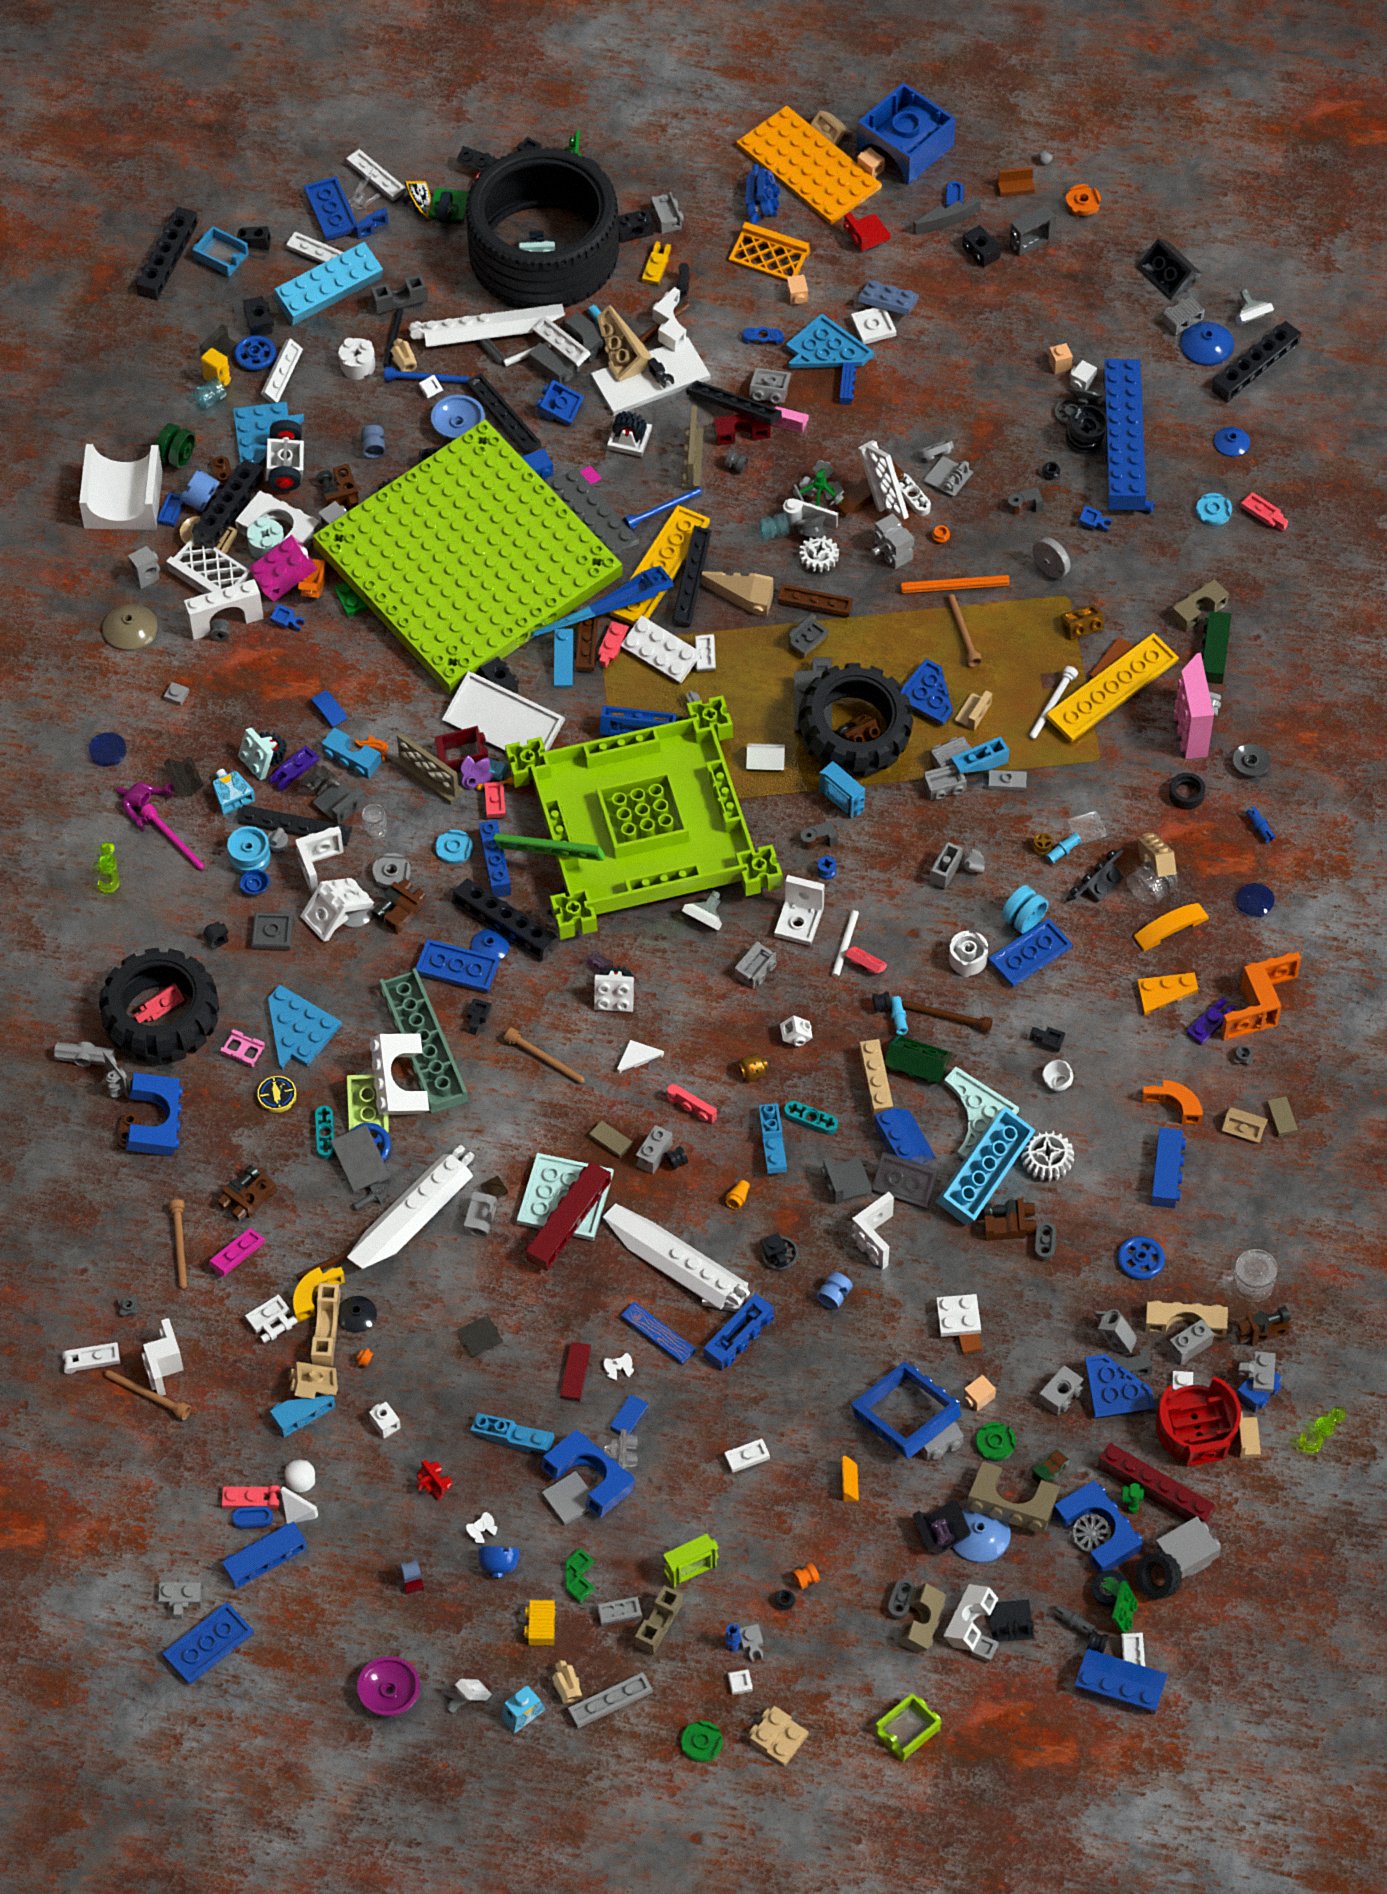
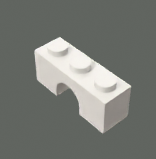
(975, 1602)

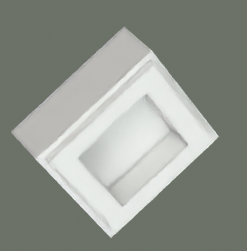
(430, 387)
(740, 1682)

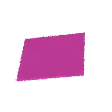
(590, 474)

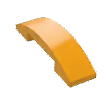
(1169, 924)

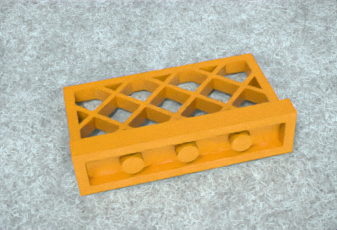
(773, 239)

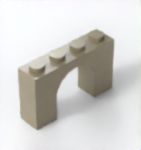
(1030, 1515)

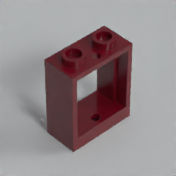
(458, 739)

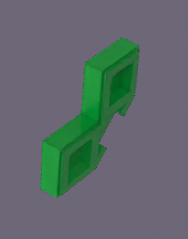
(576, 1584)

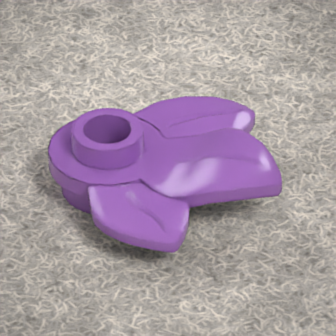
(476, 770)

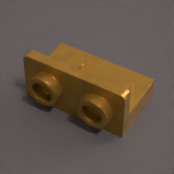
(1083, 621)

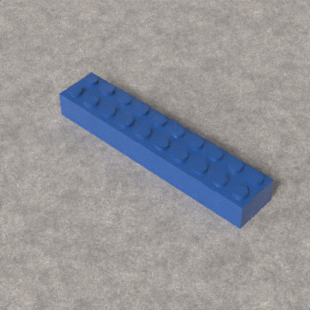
(1124, 434)

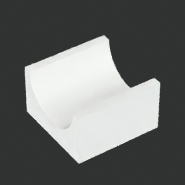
(120, 492)

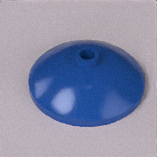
(1205, 349)

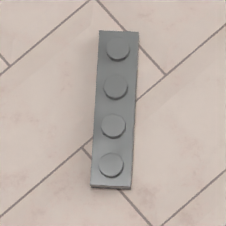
(610, 1700)

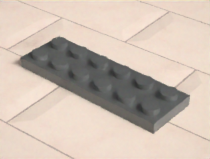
(594, 511)

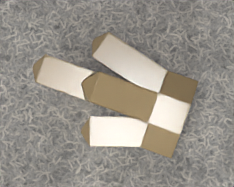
(403, 356)
(566, 1683)

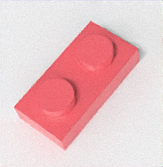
(495, 800)
(861, 957)

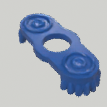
(751, 334)

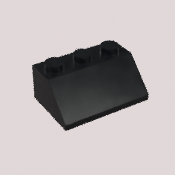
(1168, 268)

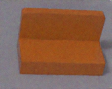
(1015, 182)

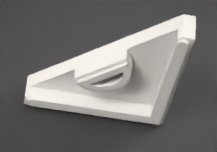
(638, 1054)

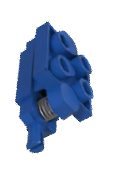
(761, 194)

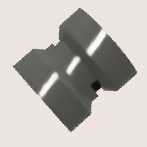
(736, 461)

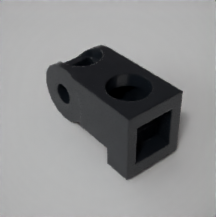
(255, 236)

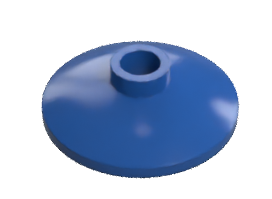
(1231, 447)
(498, 948)

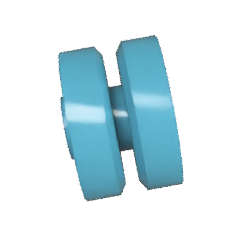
(248, 849)
(1024, 909)

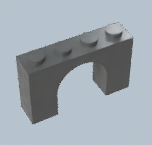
(559, 367)

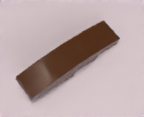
(861, 495)

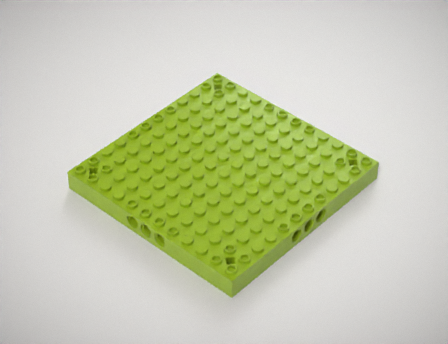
(467, 555)

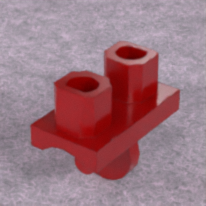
(431, 1481)

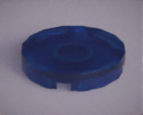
(107, 749)

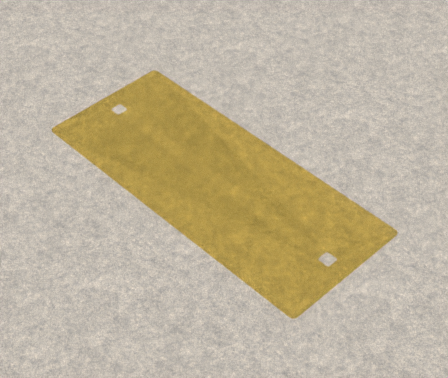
(757, 683)

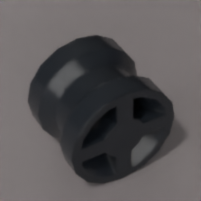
(881, 1001)
(676, 1157)
(1097, 1642)

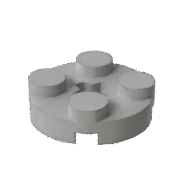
(390, 860)

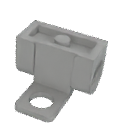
(480, 1215)
(1116, 1330)

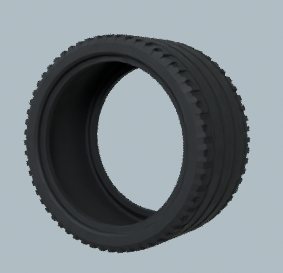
(533, 180)

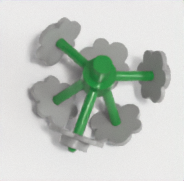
(810, 487)

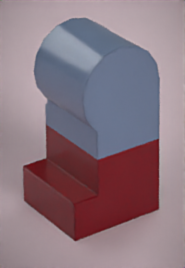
(411, 1577)

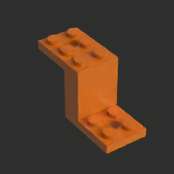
(1261, 997)

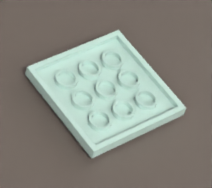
(546, 1186)

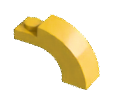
(308, 1290)

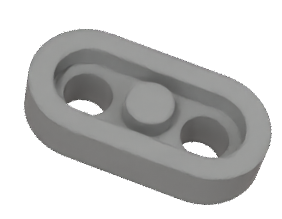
(942, 447)

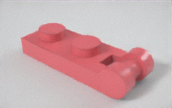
(691, 1103)
(250, 1497)

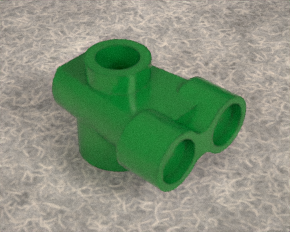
(1132, 1495)

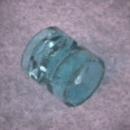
(209, 393)
(774, 526)

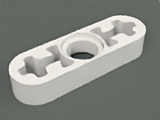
(913, 501)

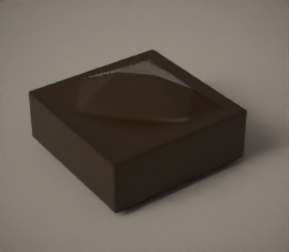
(494, 1187)

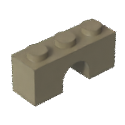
(1210, 595)
(929, 1604)
(664, 1612)

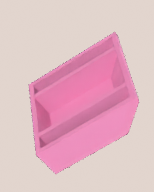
(1194, 710)

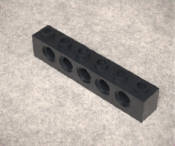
(167, 253)
(1256, 361)
(228, 504)
(504, 919)

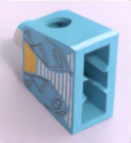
(232, 791)
(523, 1707)

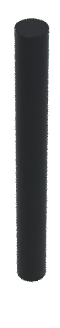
(393, 336)

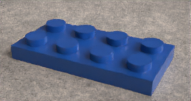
(331, 208)
(1030, 952)
(457, 965)
(208, 1643)

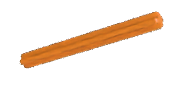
(958, 583)

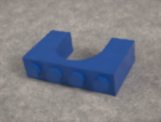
(166, 1094)
(578, 1450)
(1093, 1500)

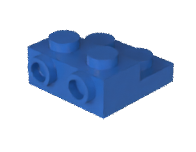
(558, 403)

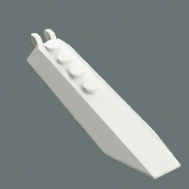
(483, 326)
(413, 1209)
(675, 1258)

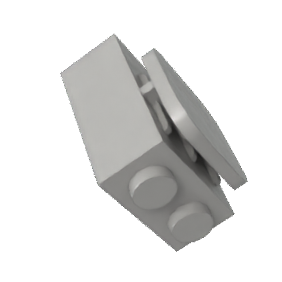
(1190, 1546)

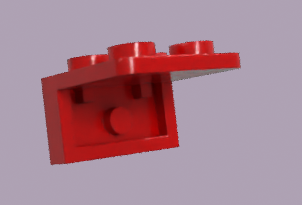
(866, 231)

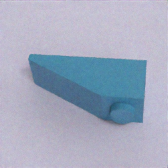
(563, 657)
(982, 757)
(299, 1412)

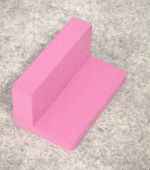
(791, 420)

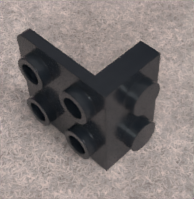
(956, 1524)

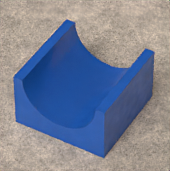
(909, 130)

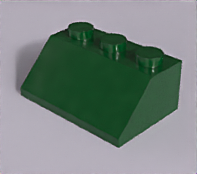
(917, 1059)

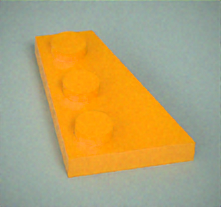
(1162, 990)

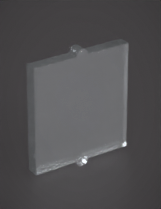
(1088, 827)

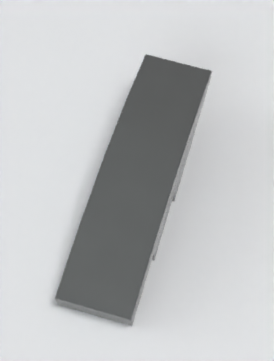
(943, 218)

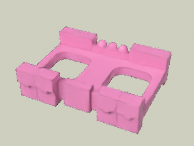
(246, 1042)

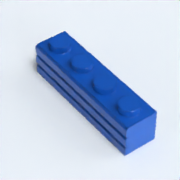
(847, 384)

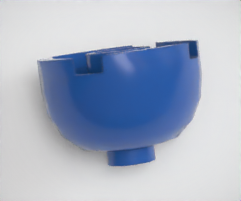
(498, 1560)

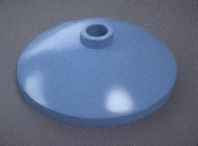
(454, 411)
(983, 1544)

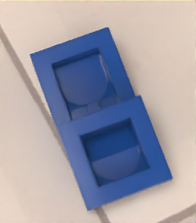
(374, 220)
(329, 708)

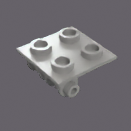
(949, 475)
(115, 1078)

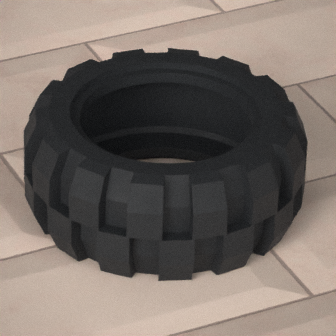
(864, 685)
(150, 971)

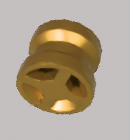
(1046, 841)

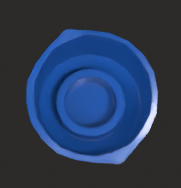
(254, 882)

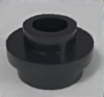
(1051, 466)
(784, 1594)

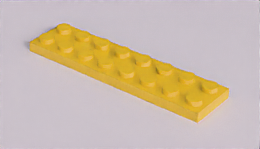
(667, 551)
(1112, 687)

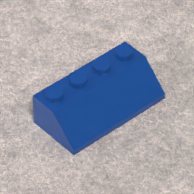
(1121, 1681)

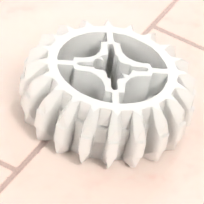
(1057, 1150)

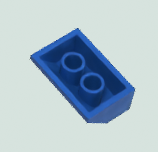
(903, 1136)

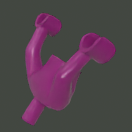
(138, 796)

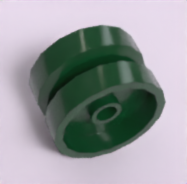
(175, 445)

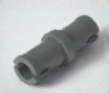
(1074, 1620)

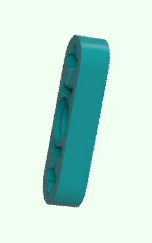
(826, 1118)
(320, 1140)

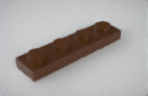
(815, 600)
(586, 644)

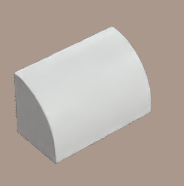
(765, 756)

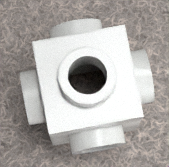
(796, 1031)

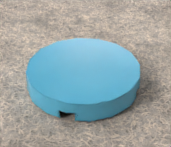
(1213, 509)
(454, 847)

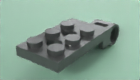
(803, 679)

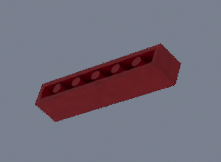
(568, 1216)
(1155, 1485)

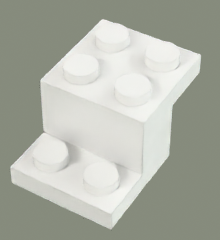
(162, 1357)

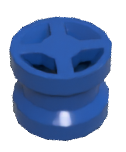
(824, 871)

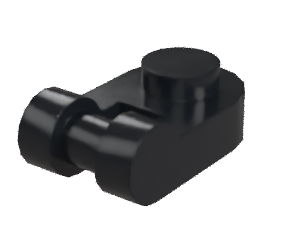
(683, 284)

